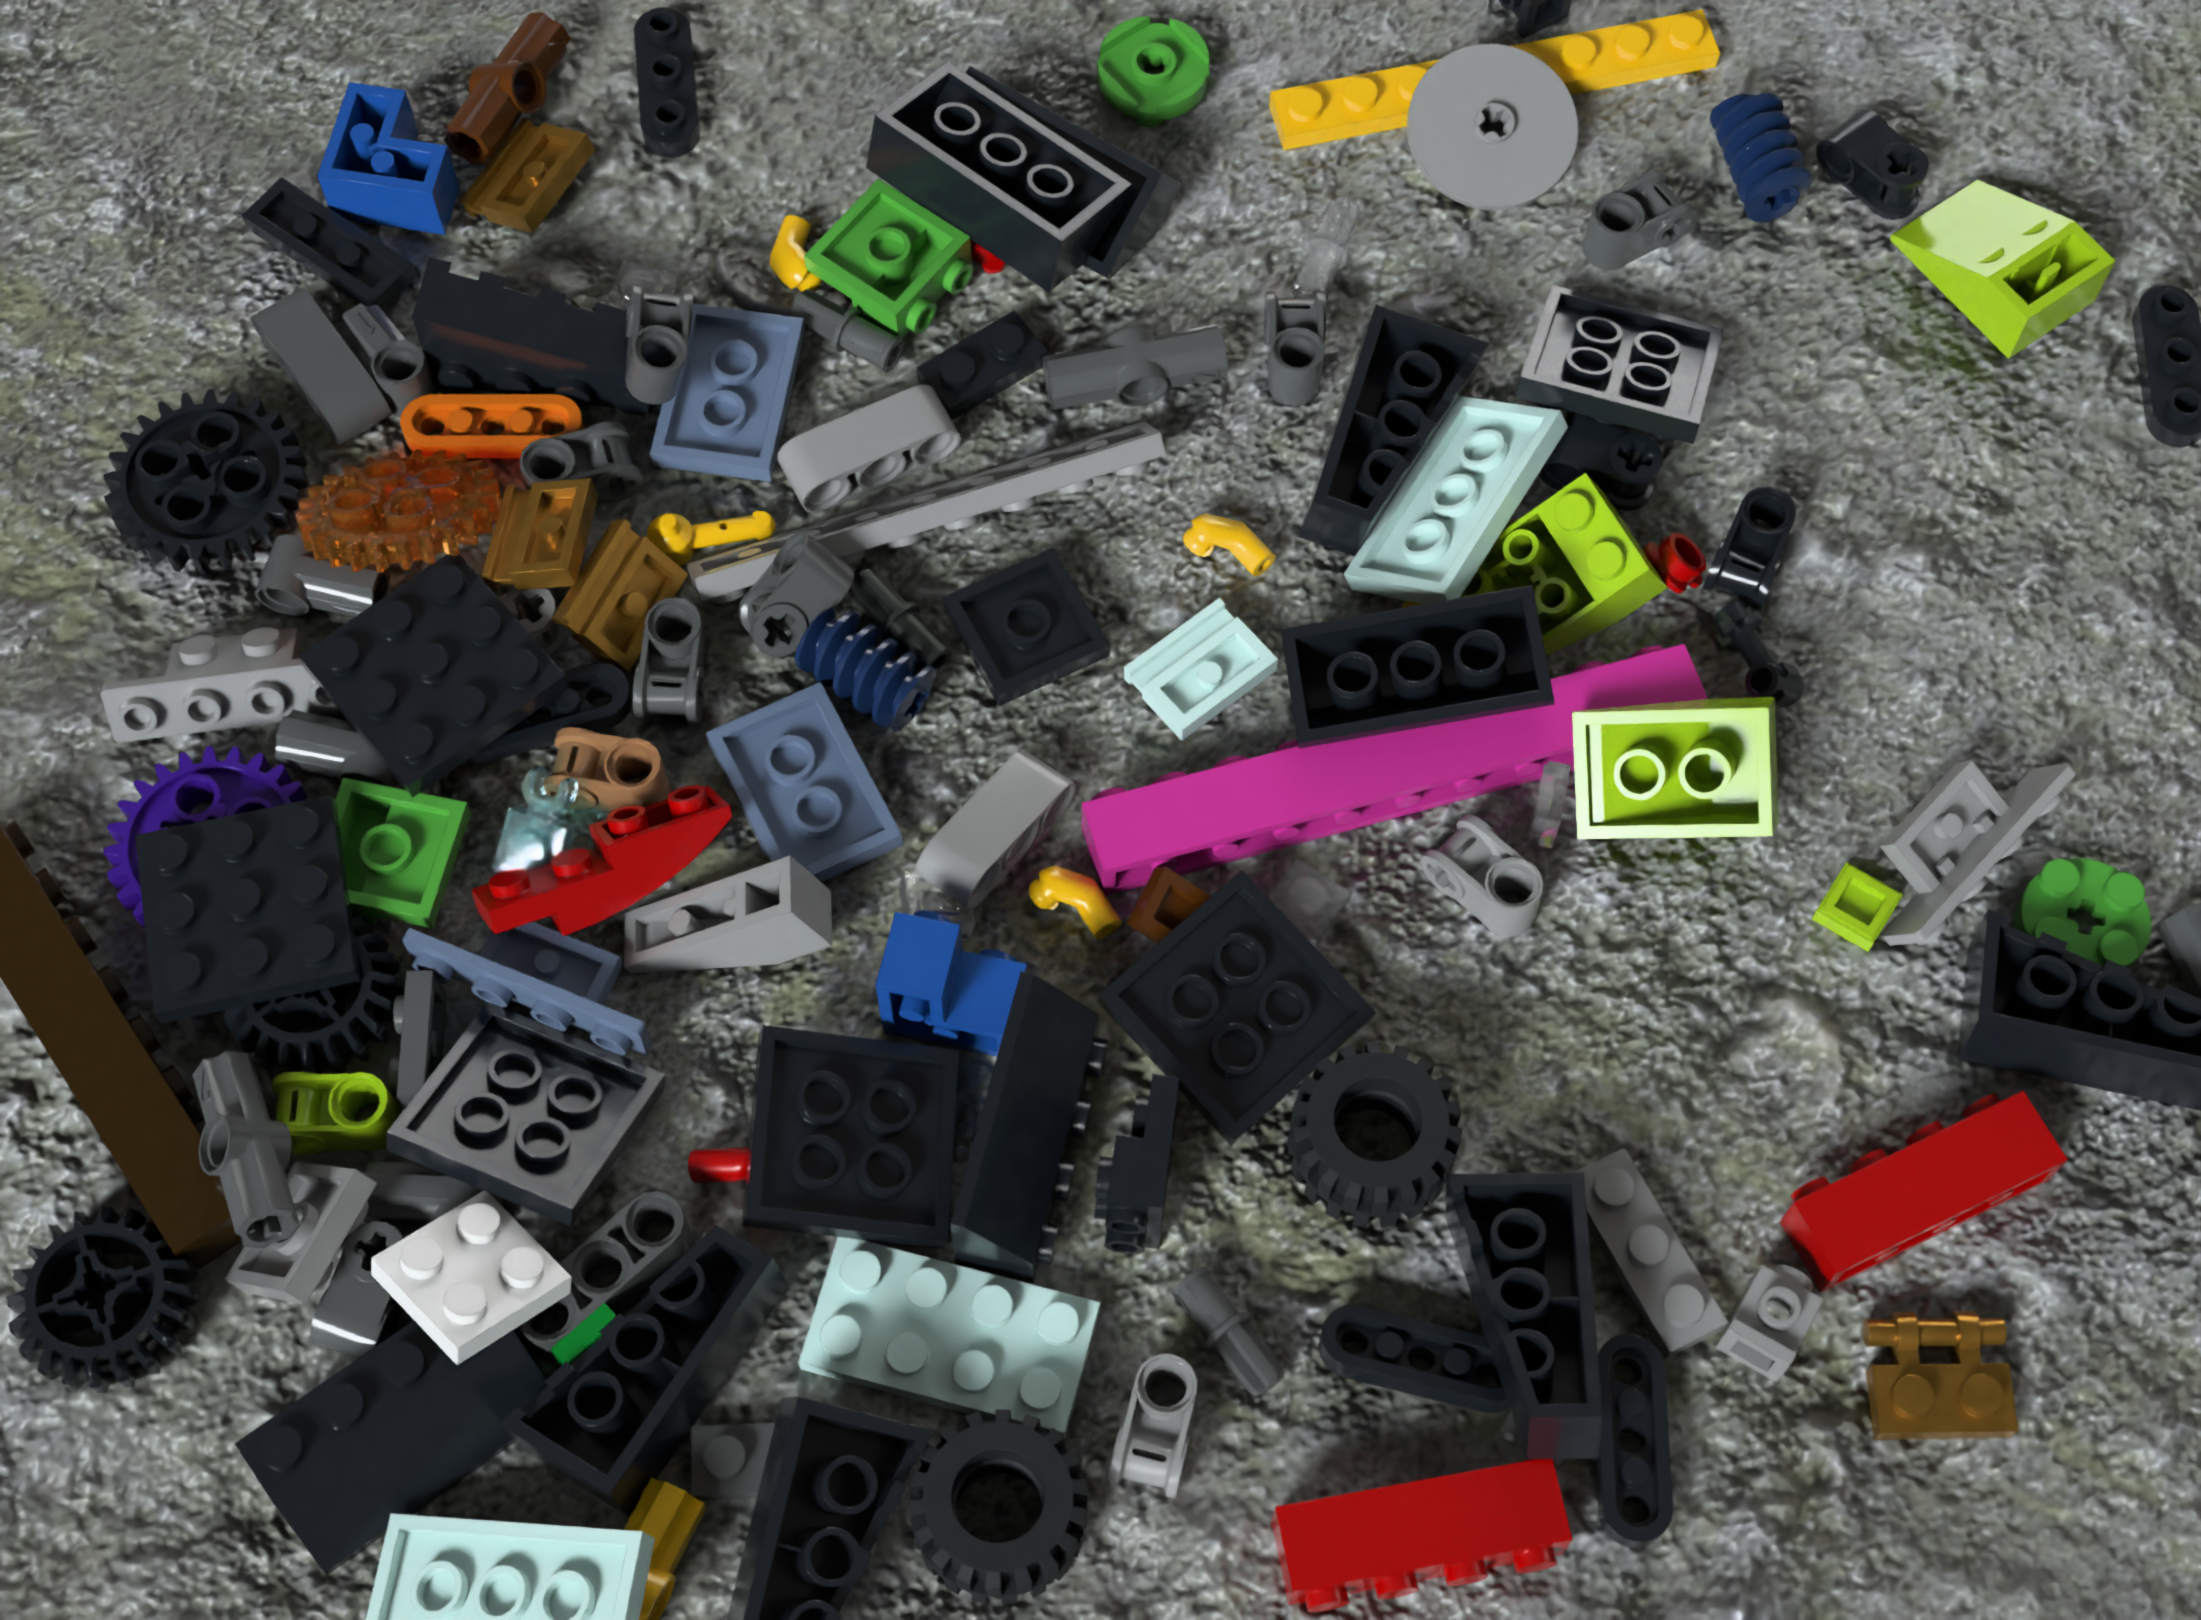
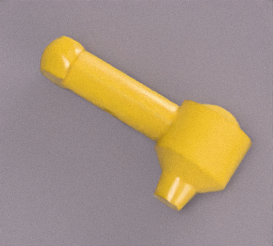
(679, 538)

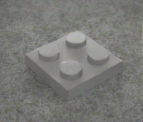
(328, 1207)

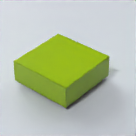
(1857, 906)

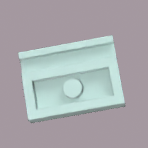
(1200, 669)

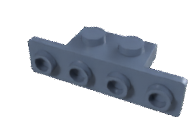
(544, 972)

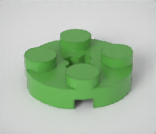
(1153, 96)
(2097, 888)

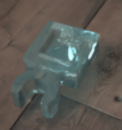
(536, 832)

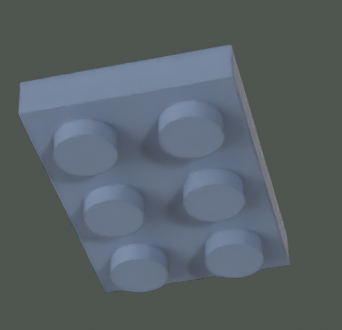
(731, 394)
(804, 785)

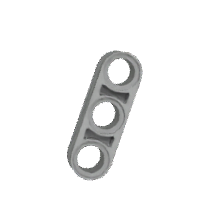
(868, 448)
(995, 829)

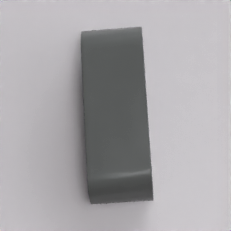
(321, 366)
(618, 1245)

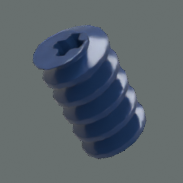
(1761, 154)
(862, 671)

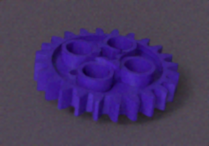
(227, 783)

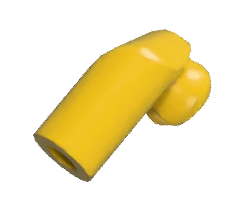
(788, 255)
(1232, 535)
(1080, 891)

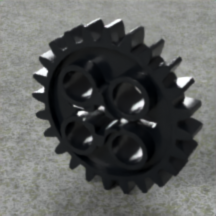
(206, 481)

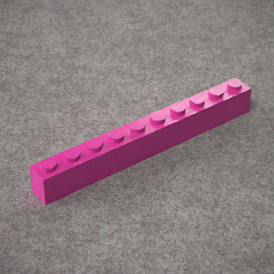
(1340, 786)

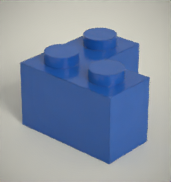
(380, 170)
(939, 991)

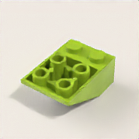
(2006, 263)
(1577, 559)

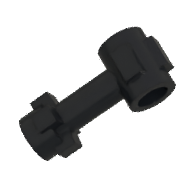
(1765, 677)

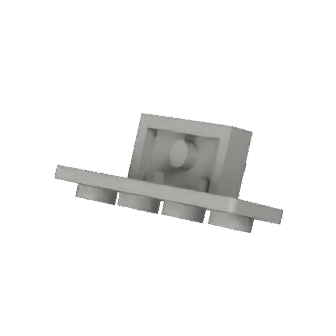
(217, 687)
(1958, 837)

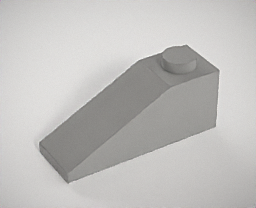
(732, 922)

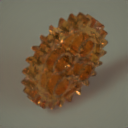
(399, 510)

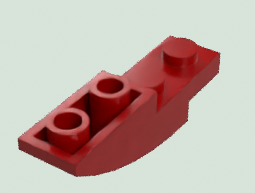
(630, 858)

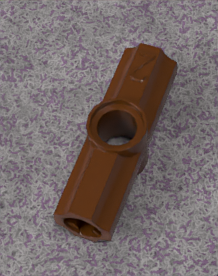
(507, 88)

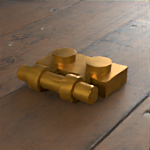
(1939, 1399)

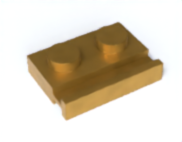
(528, 175)
(541, 535)
(615, 594)

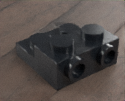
(1135, 1181)

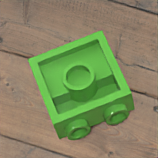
(892, 259)
(398, 850)

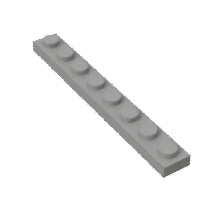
(949, 504)

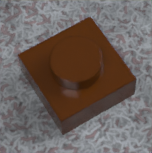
(1165, 904)

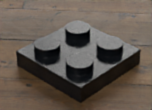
(1026, 626)

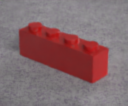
(1921, 1189)
(1421, 1533)

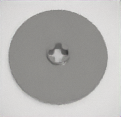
(1483, 167)

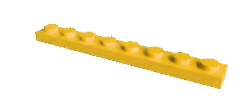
(1582, 61)

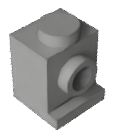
(1757, 1336)

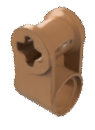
(603, 767)

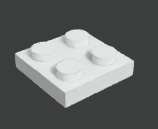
(471, 1276)

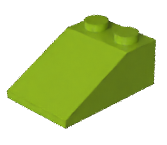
(1677, 769)

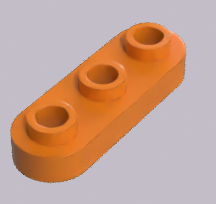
(471, 416)

